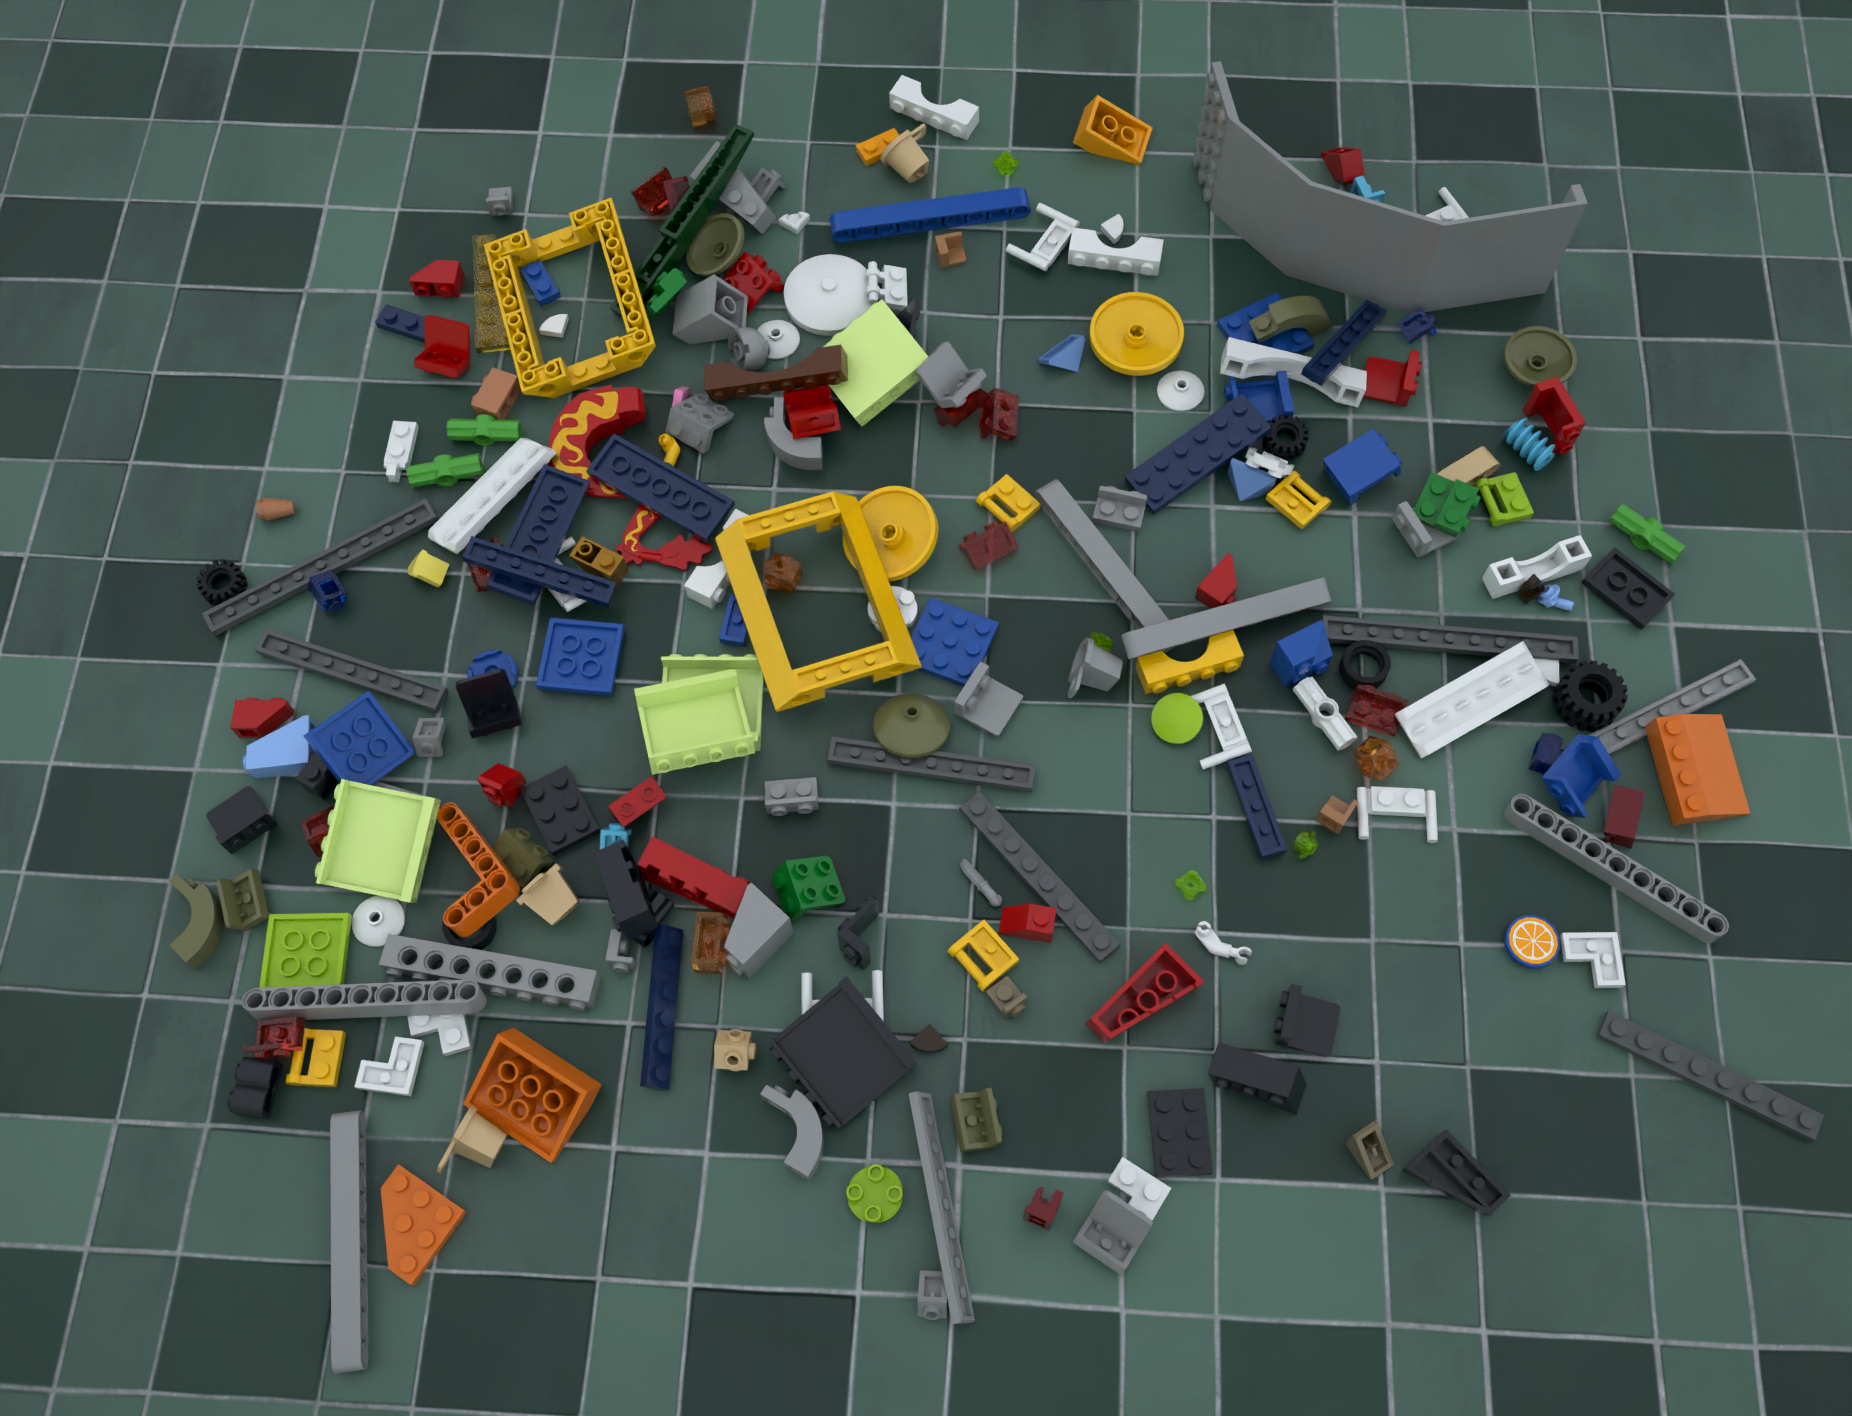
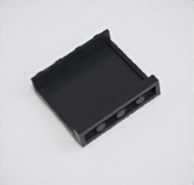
(842, 1054)

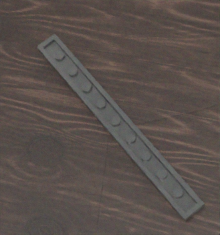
(336, 557)
(1448, 638)

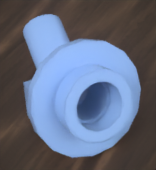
(1550, 597)

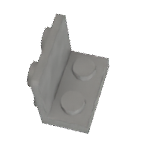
(986, 702)

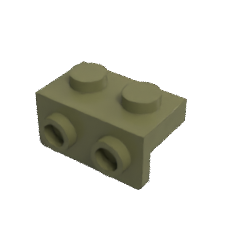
(521, 855)
(243, 900)
(976, 1120)

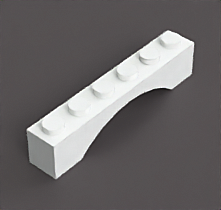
(1249, 359)

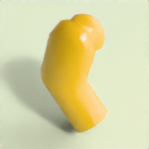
(670, 447)

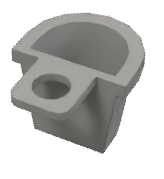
(1093, 668)

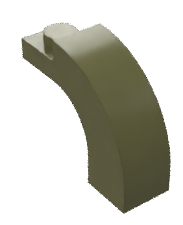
(1291, 313)
(205, 925)

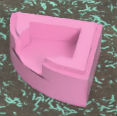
(680, 395)

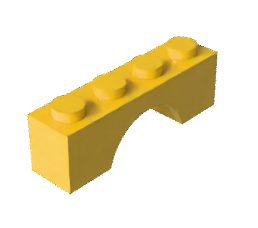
(1160, 672)

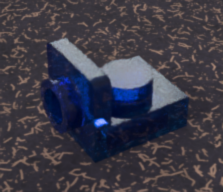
(1417, 325)

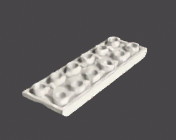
(490, 494)
(1471, 699)

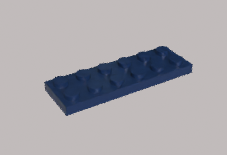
(1198, 453)
(660, 488)
(542, 527)

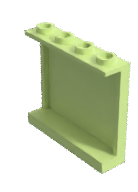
(879, 360)
(748, 675)
(694, 721)
(377, 841)

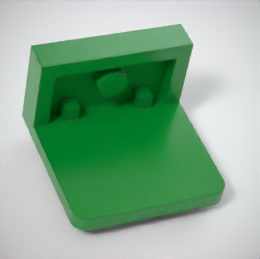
(807, 885)

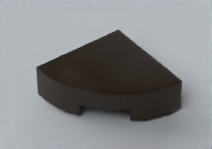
(1531, 589)
(928, 1041)

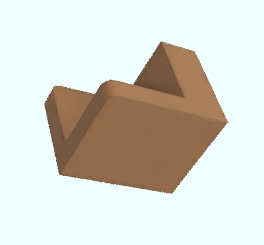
(950, 249)
(1335, 814)

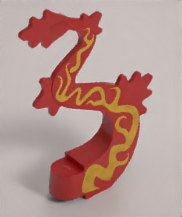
(573, 435)

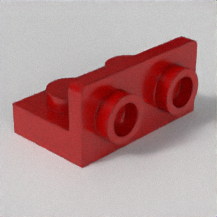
(637, 801)

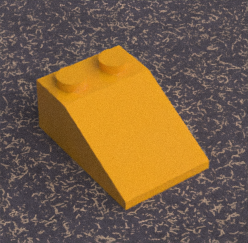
(1112, 132)

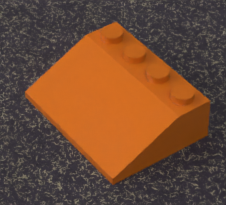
(1696, 768)
(531, 1093)

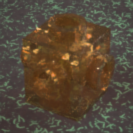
(782, 572)
(1376, 758)

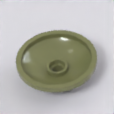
(716, 245)
(1543, 348)
(911, 725)

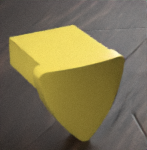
(428, 568)

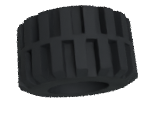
(1599, 680)

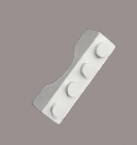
(955, 118)
(1139, 258)
(1560, 560)
(709, 583)

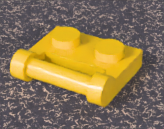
(1013, 498)
(1293, 504)
(990, 949)
(324, 1061)

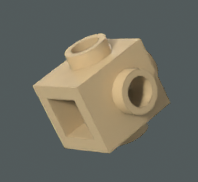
(733, 1050)

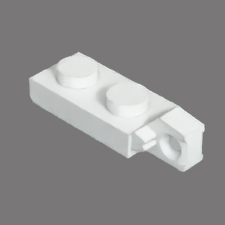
(400, 448)

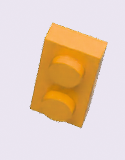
(871, 149)

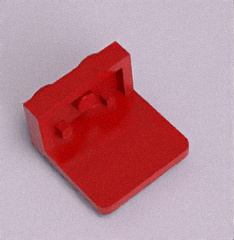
(753, 278)
(445, 347)
(1392, 380)

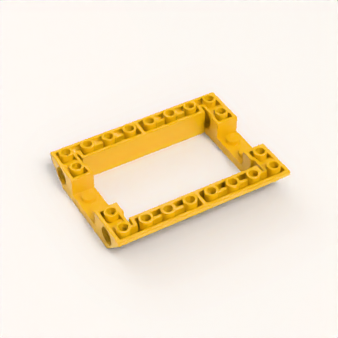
(518, 250)
(806, 684)

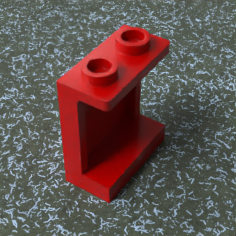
(811, 411)
(1558, 412)

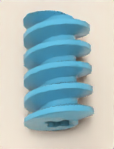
(1529, 444)

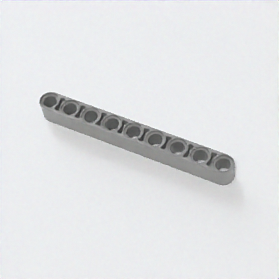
(1099, 556)
(1226, 618)
(1627, 869)
(376, 1005)
(348, 1242)

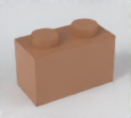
(496, 394)

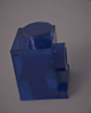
(327, 584)
(1545, 752)

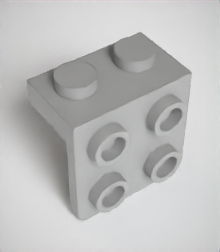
(948, 376)
(696, 420)
(1419, 536)
(1113, 1232)

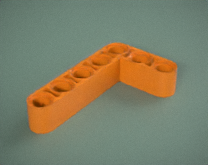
(496, 885)

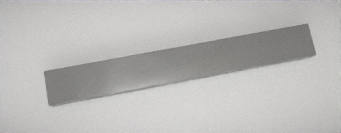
(1684, 701)
(941, 1208)

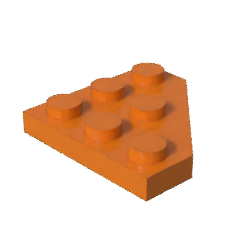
(415, 1223)

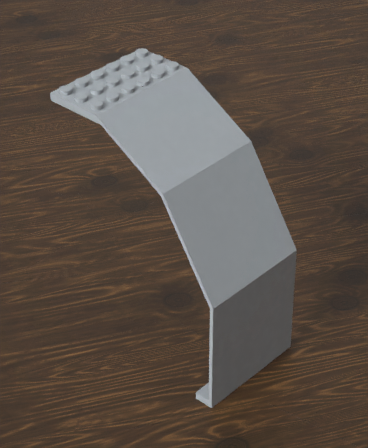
(1364, 243)

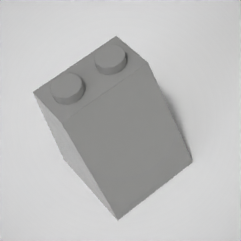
(709, 311)
(755, 932)

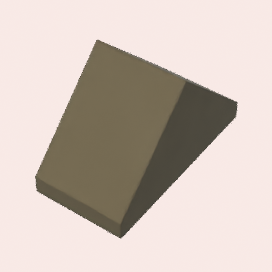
(1370, 1150)

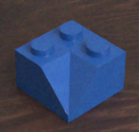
(1302, 654)

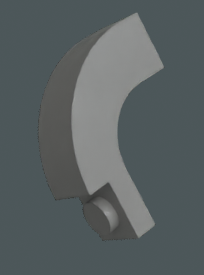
(800, 453)
(809, 1143)

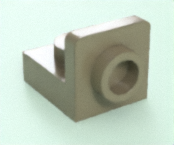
(1007, 998)

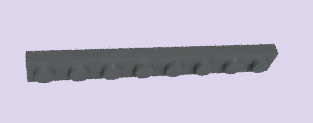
(351, 670)
(935, 765)
(1039, 877)
(1710, 1076)

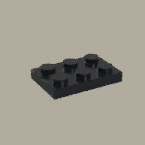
(1628, 588)
(559, 810)
(1179, 1133)

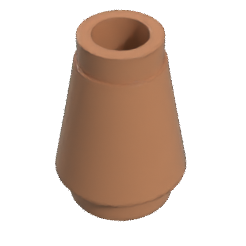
(274, 508)

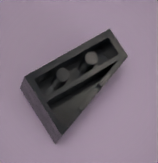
(626, 890)
(1258, 1077)
(1457, 1174)

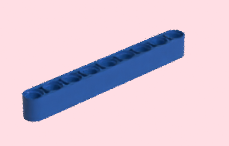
(930, 214)

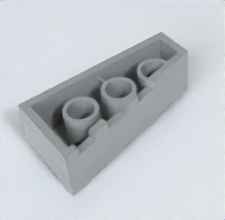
(741, 197)

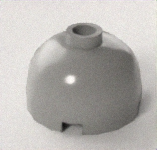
(748, 348)

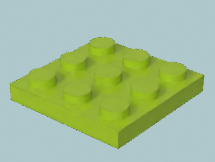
(305, 949)

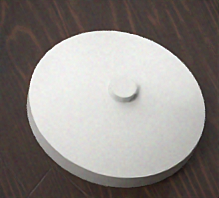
(826, 294)

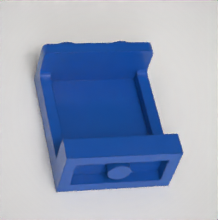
(1267, 396)
(1361, 465)
(1579, 773)

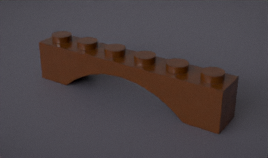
(822, 367)

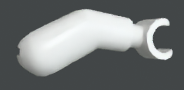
(1215, 946)

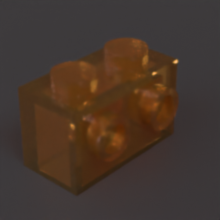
(708, 942)

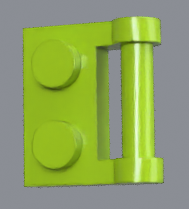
(1510, 496)

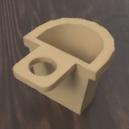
(906, 156)
(550, 895)
(475, 1140)

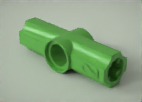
(484, 430)
(445, 470)
(1647, 533)

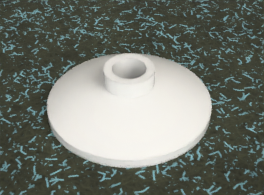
(784, 344)
(1179, 398)
(390, 921)

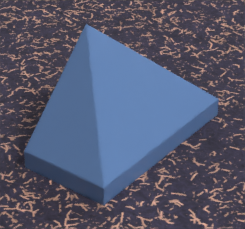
(1065, 354)
(1249, 481)

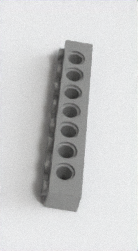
(400, 949)

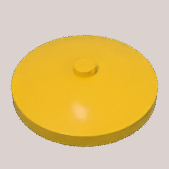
(1136, 333)
(901, 529)

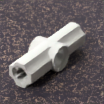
(1334, 725)

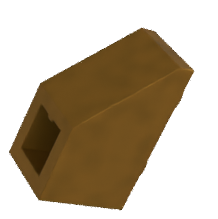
(599, 561)

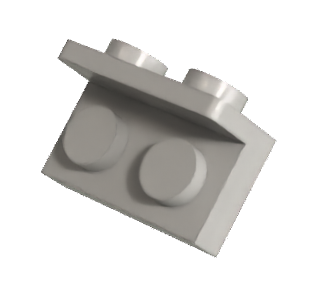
(1119, 508)
(791, 796)

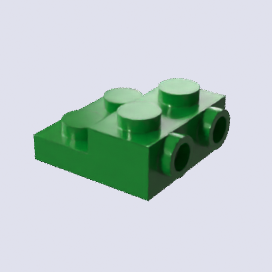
(665, 291)
(1446, 504)

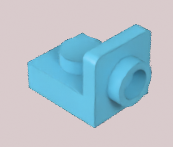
(1363, 189)
(614, 834)

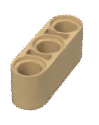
(1472, 467)

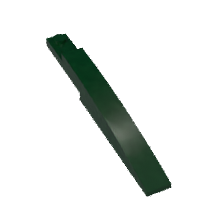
(691, 211)

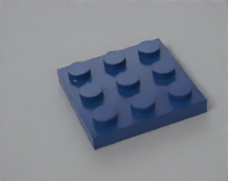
(1238, 327)
(952, 641)
(580, 657)
(360, 742)

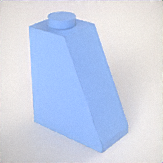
(281, 751)

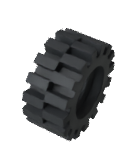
(1289, 426)
(216, 572)

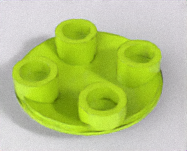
(1177, 718)
(875, 1194)

